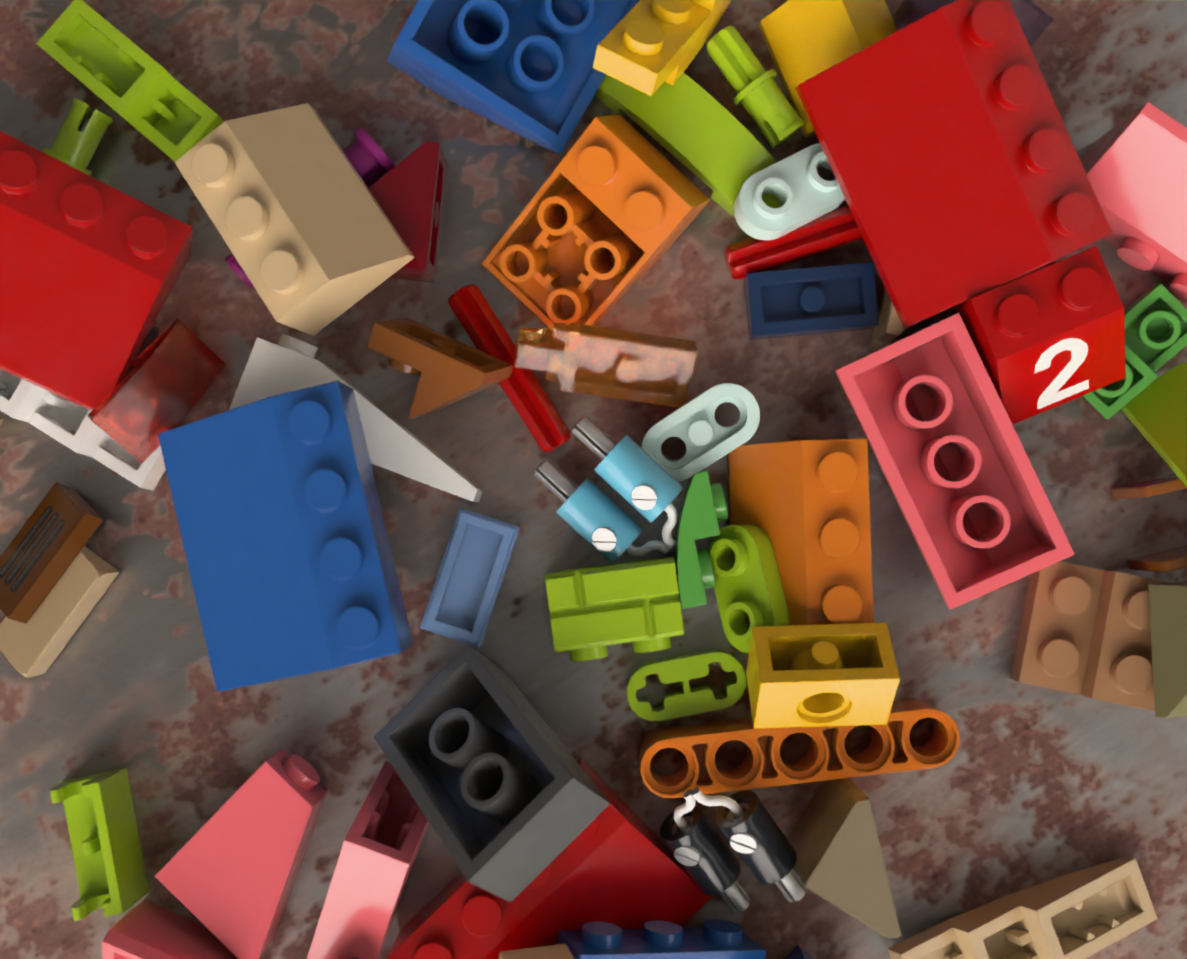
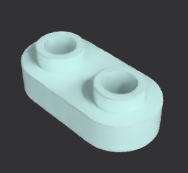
(797, 187)
(702, 434)

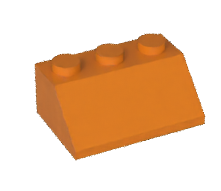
(817, 515)

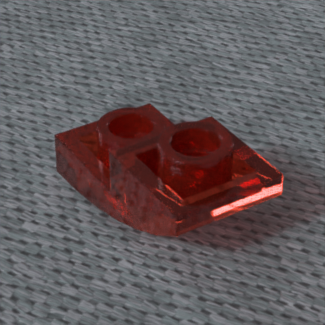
(159, 391)

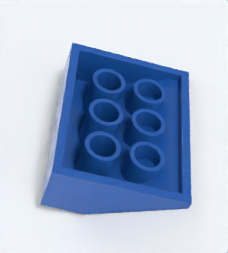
(511, 59)
(285, 537)

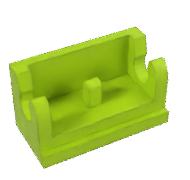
(103, 842)

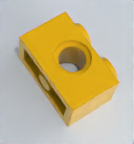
(821, 675)

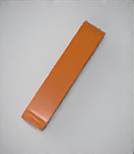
(824, 760)

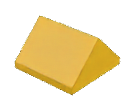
(818, 34)

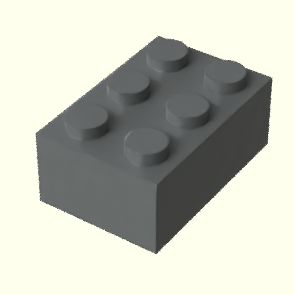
(489, 775)

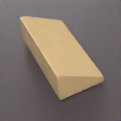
(39, 642)

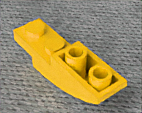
(657, 41)

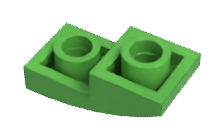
(1152, 337)
(697, 518)

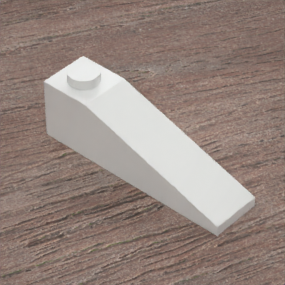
(292, 367)

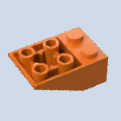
(595, 225)

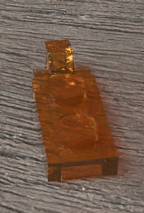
(610, 362)

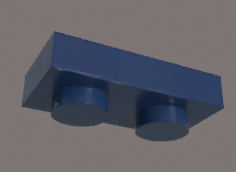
(811, 301)

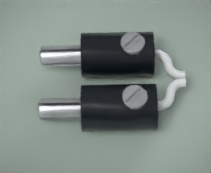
(750, 834)

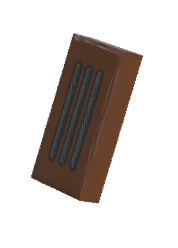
(44, 551)

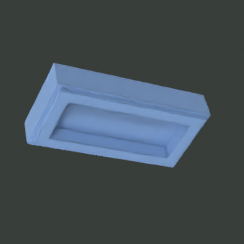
(470, 577)

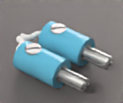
(628, 472)

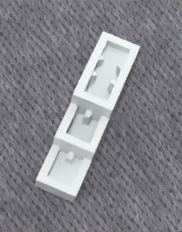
(74, 429)

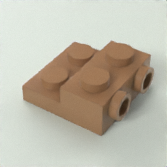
(1087, 634)

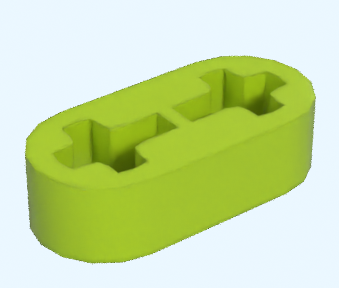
(687, 700)

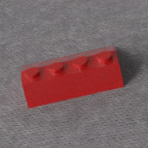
(953, 157)
(78, 274)
(606, 874)

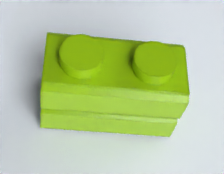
(614, 606)

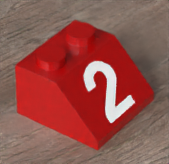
(1049, 334)

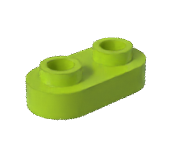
(748, 584)

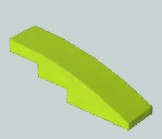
(128, 80)

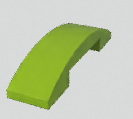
(696, 133)

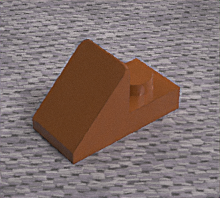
(446, 366)

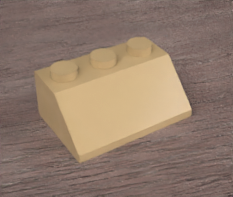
(294, 214)

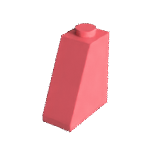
(248, 855)
(371, 872)

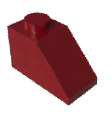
(413, 203)

